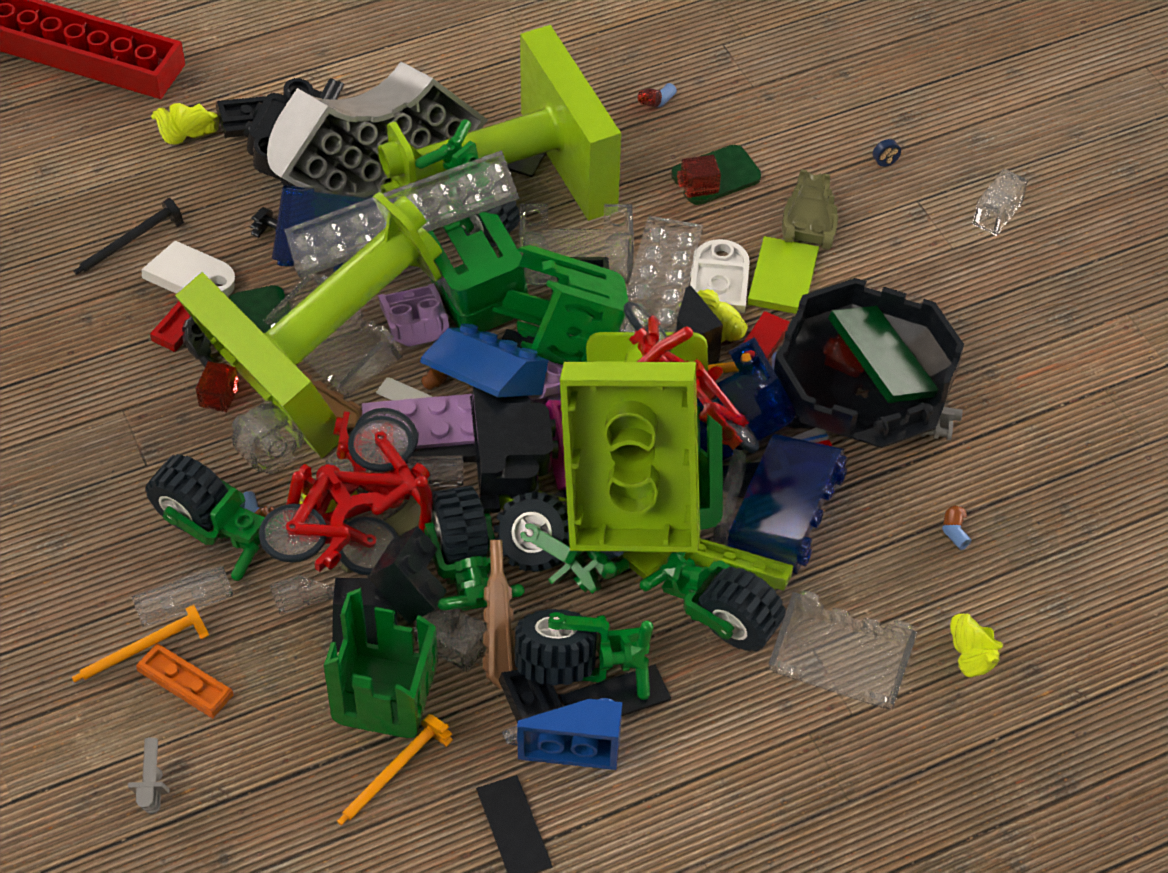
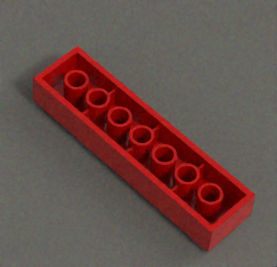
(90, 46)

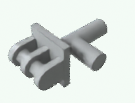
(945, 424)
(149, 791)

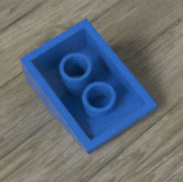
(573, 735)

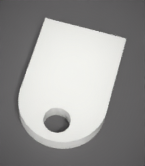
(181, 264)
(722, 274)

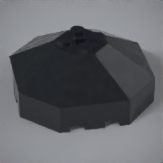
(829, 397)

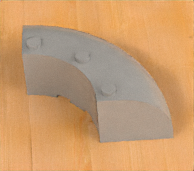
(336, 141)

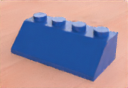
(487, 362)

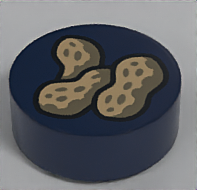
(886, 152)

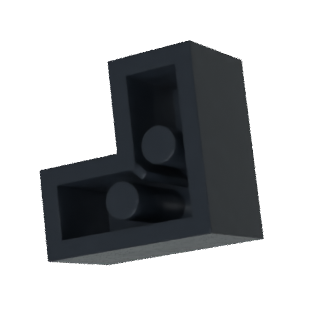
(404, 575)

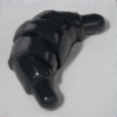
(196, 341)

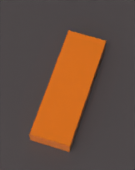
(184, 680)

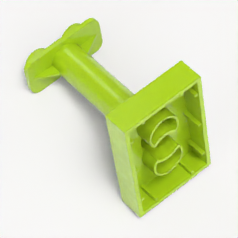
(557, 118)
(271, 358)
(632, 447)

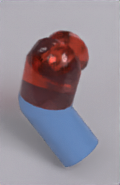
(655, 97)

